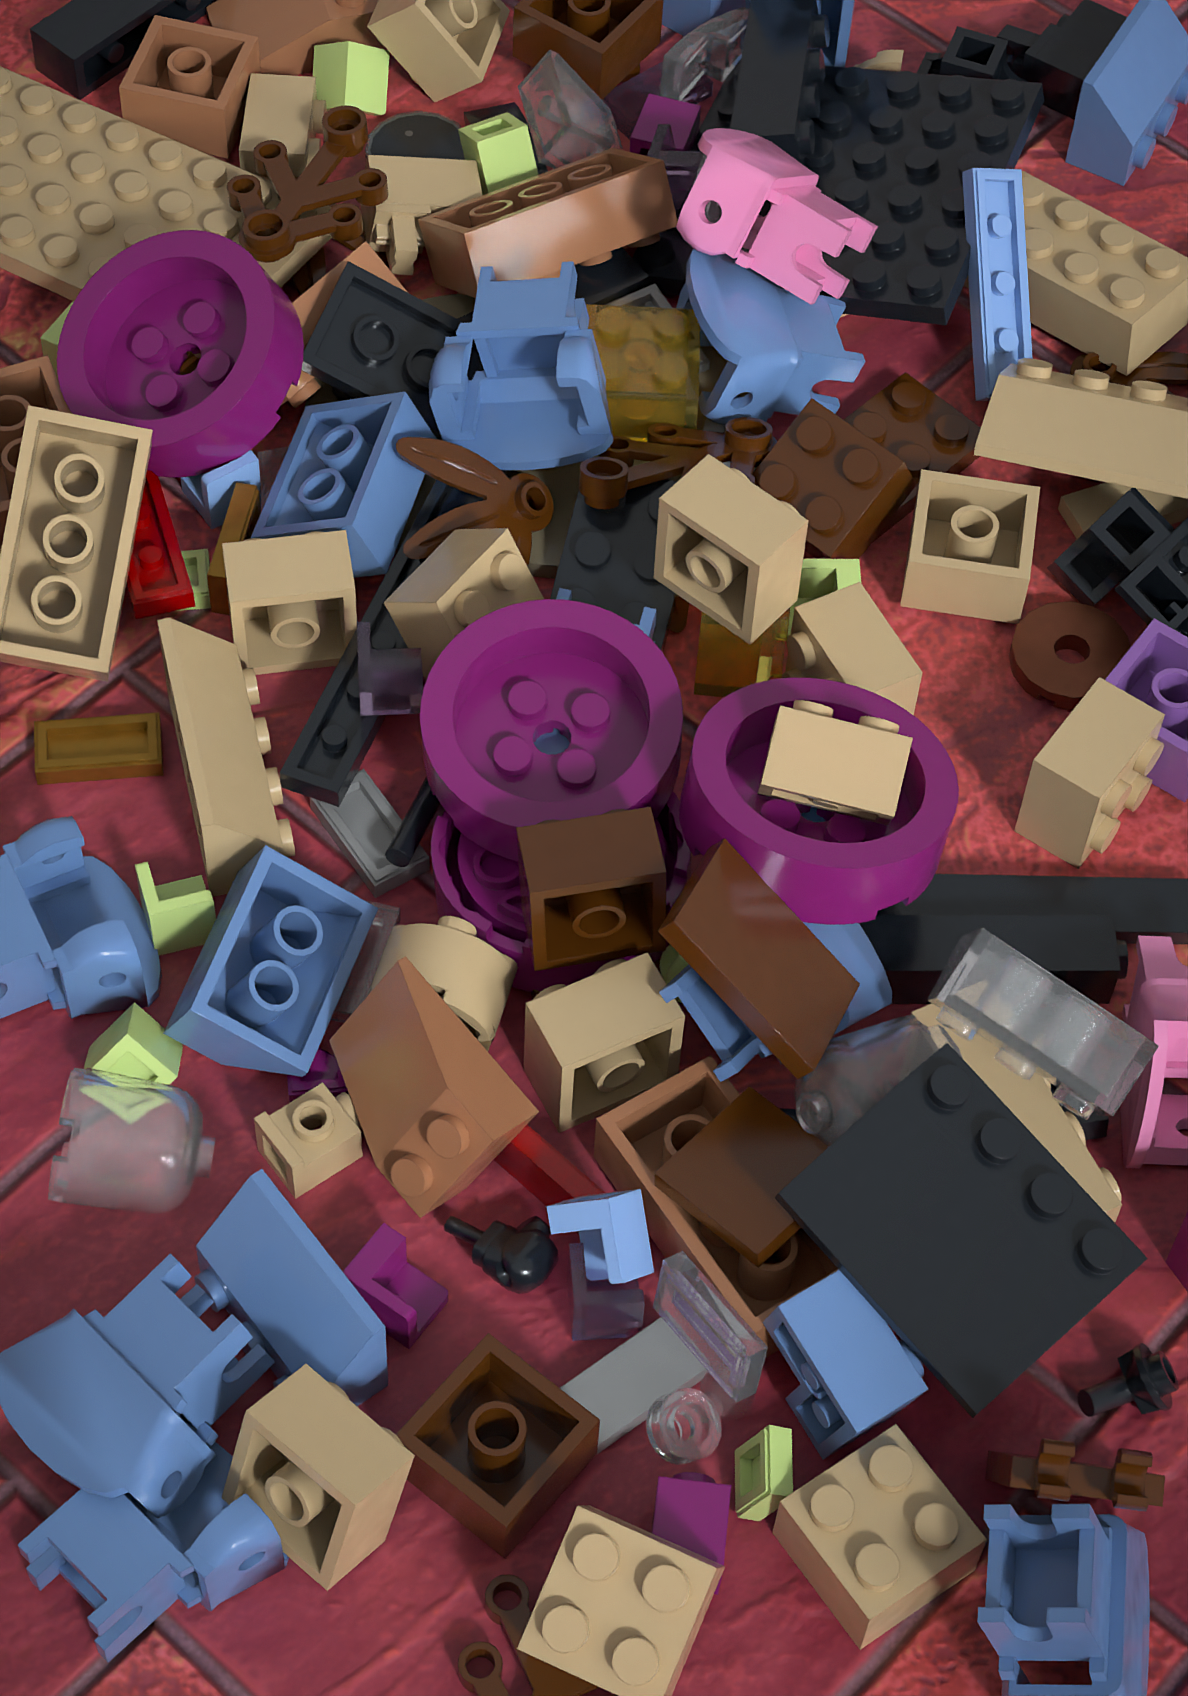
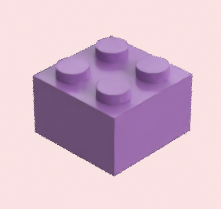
(1158, 675)

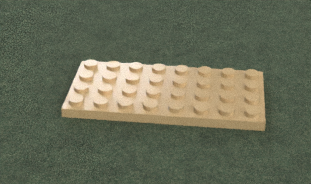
(93, 184)

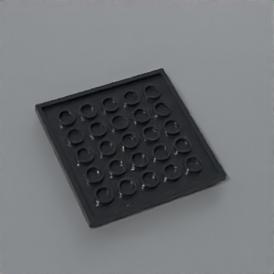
(897, 158)

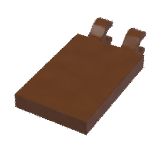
(1058, 1478)

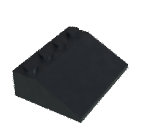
(960, 1229)

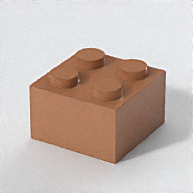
(191, 83)

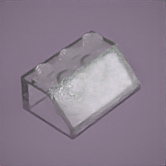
(1040, 1025)

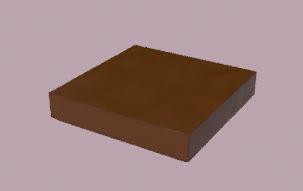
(737, 1169)

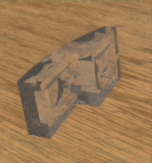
(706, 50)

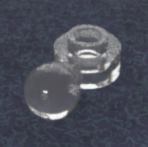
(698, 1419)

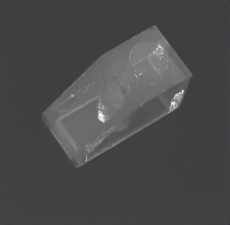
(565, 114)

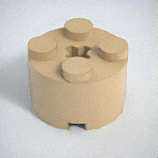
(459, 967)

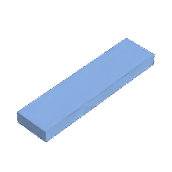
(996, 273)

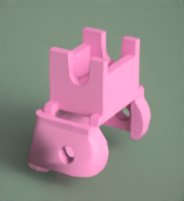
(790, 239)
(1161, 1014)

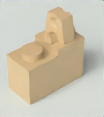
(415, 190)

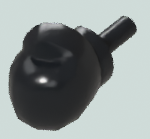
(510, 1255)

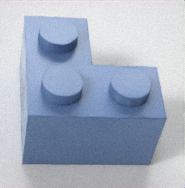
(845, 1361)

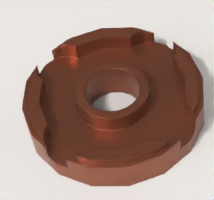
(1065, 627)

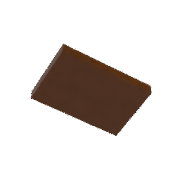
(759, 958)

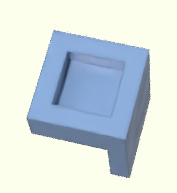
(213, 490)
(611, 1231)

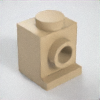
(307, 1155)

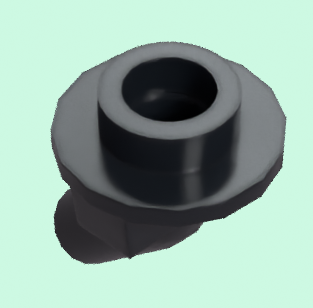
(1145, 1379)

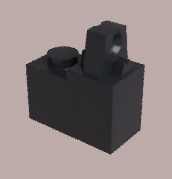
(1062, 53)

